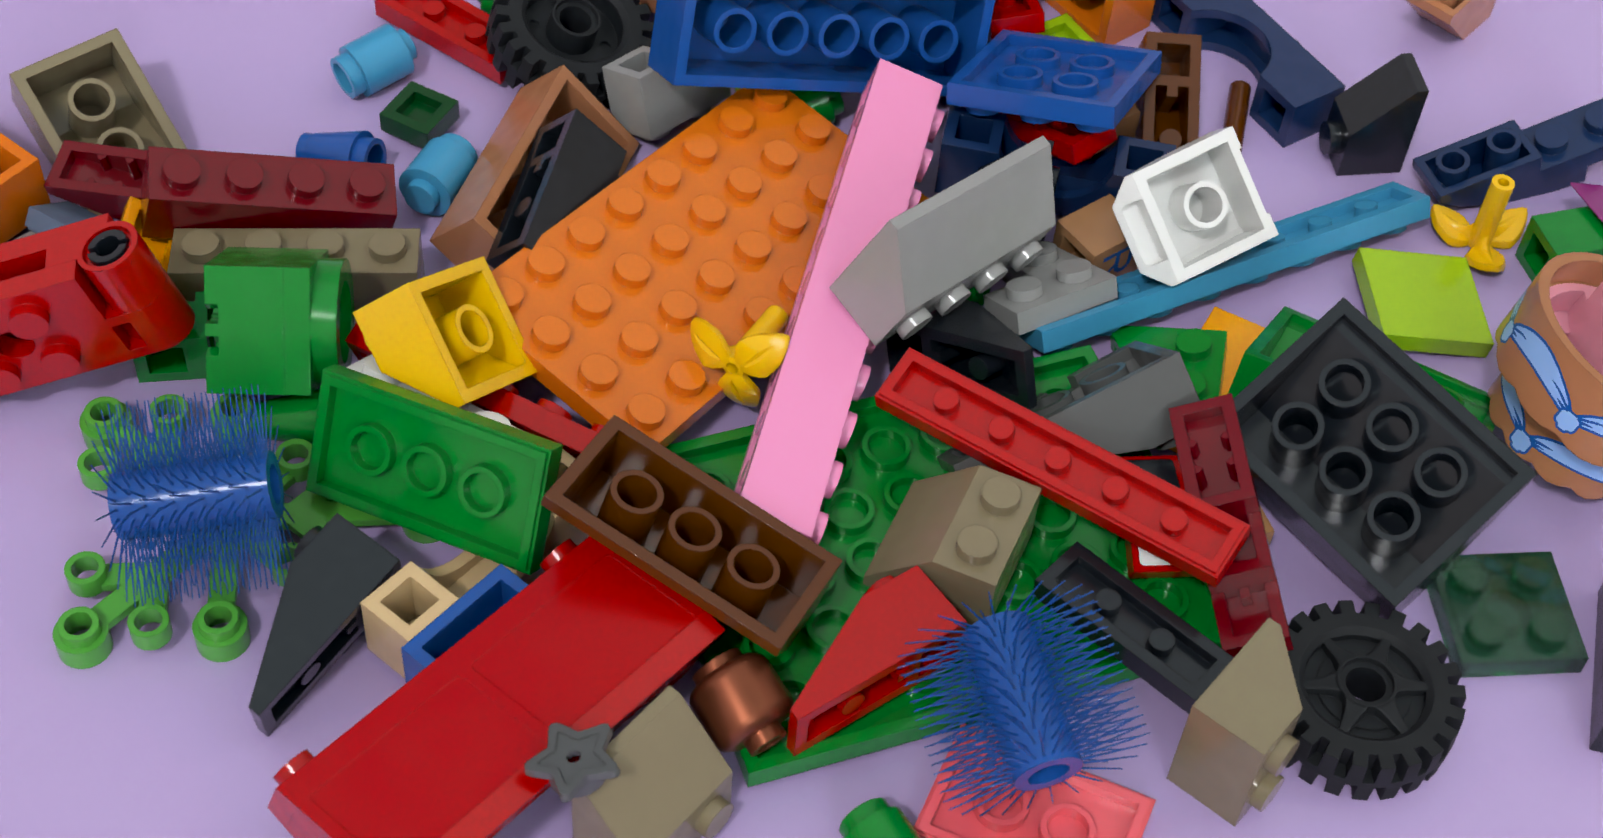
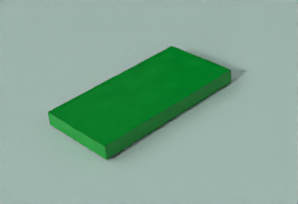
(433, 468)

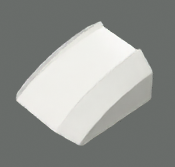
(1192, 209)

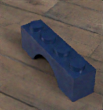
(1292, 85)
(978, 140)

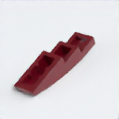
(97, 176)
(1219, 473)

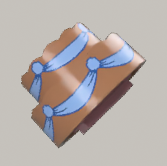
(1553, 374)

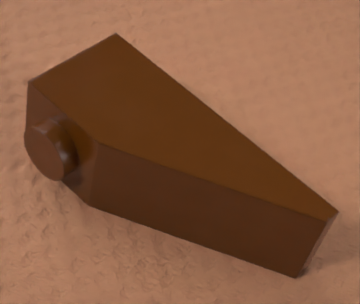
(1173, 99)

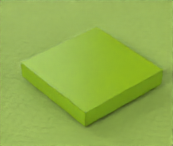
(1423, 301)

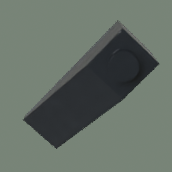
(562, 172)
(976, 347)
(317, 614)

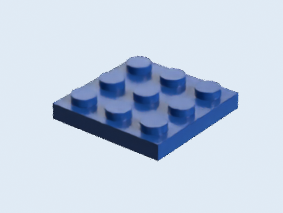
(1054, 80)

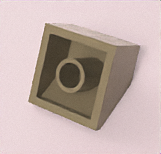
(962, 534)
(1241, 730)
(668, 779)

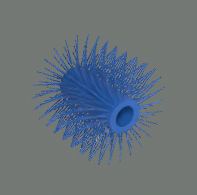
(195, 495)
(1022, 700)

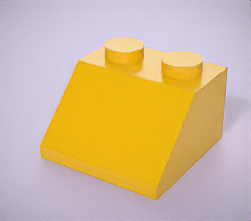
(447, 335)

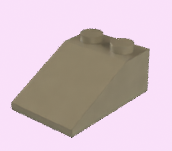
(92, 97)

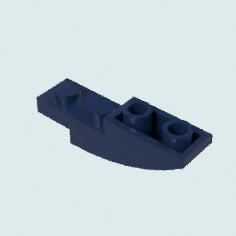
(1536, 158)

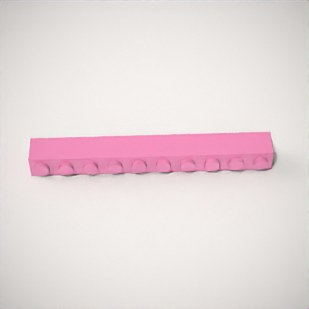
(811, 391)

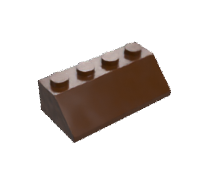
(694, 535)

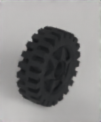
(582, 34)
(1406, 706)

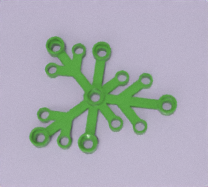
(214, 644)

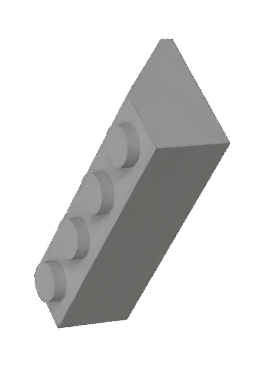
(951, 244)

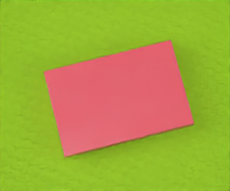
(1094, 812)

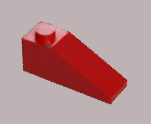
(863, 660)

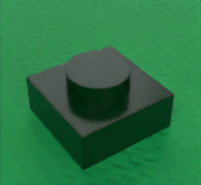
(419, 114)

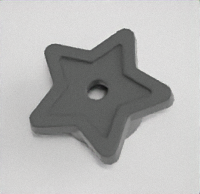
(580, 777)

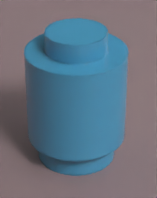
(374, 61)
(437, 174)

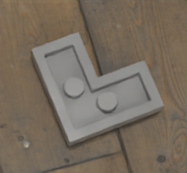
(1049, 290)

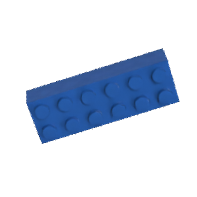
(813, 41)

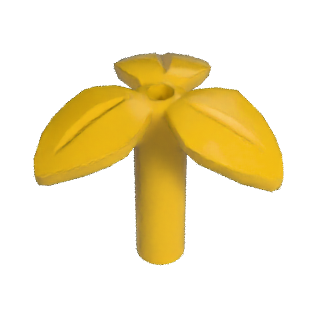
(1492, 226)
(754, 355)

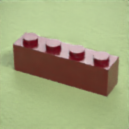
(262, 192)

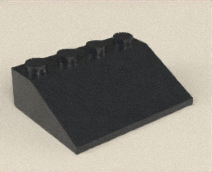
(1372, 459)

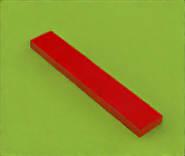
(1065, 467)

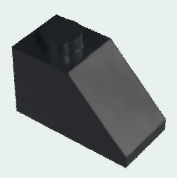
(1375, 119)

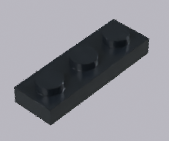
(1144, 631)

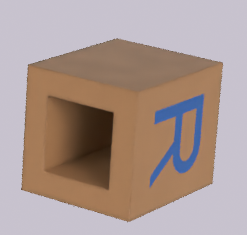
(1096, 236)

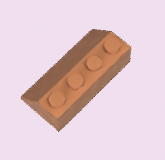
(483, 199)

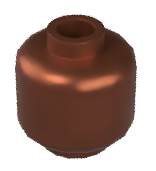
(741, 702)

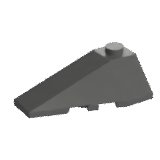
(1114, 402)

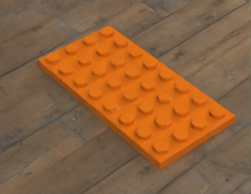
(692, 231)

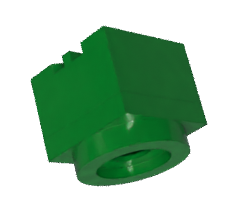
(276, 319)

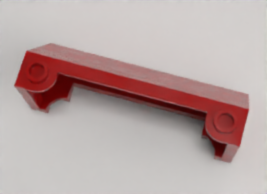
(454, 741)

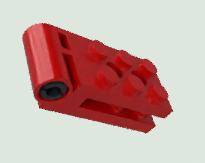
(83, 302)

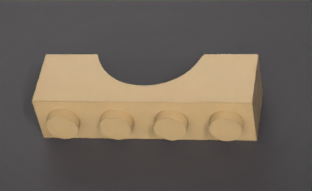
(420, 595)

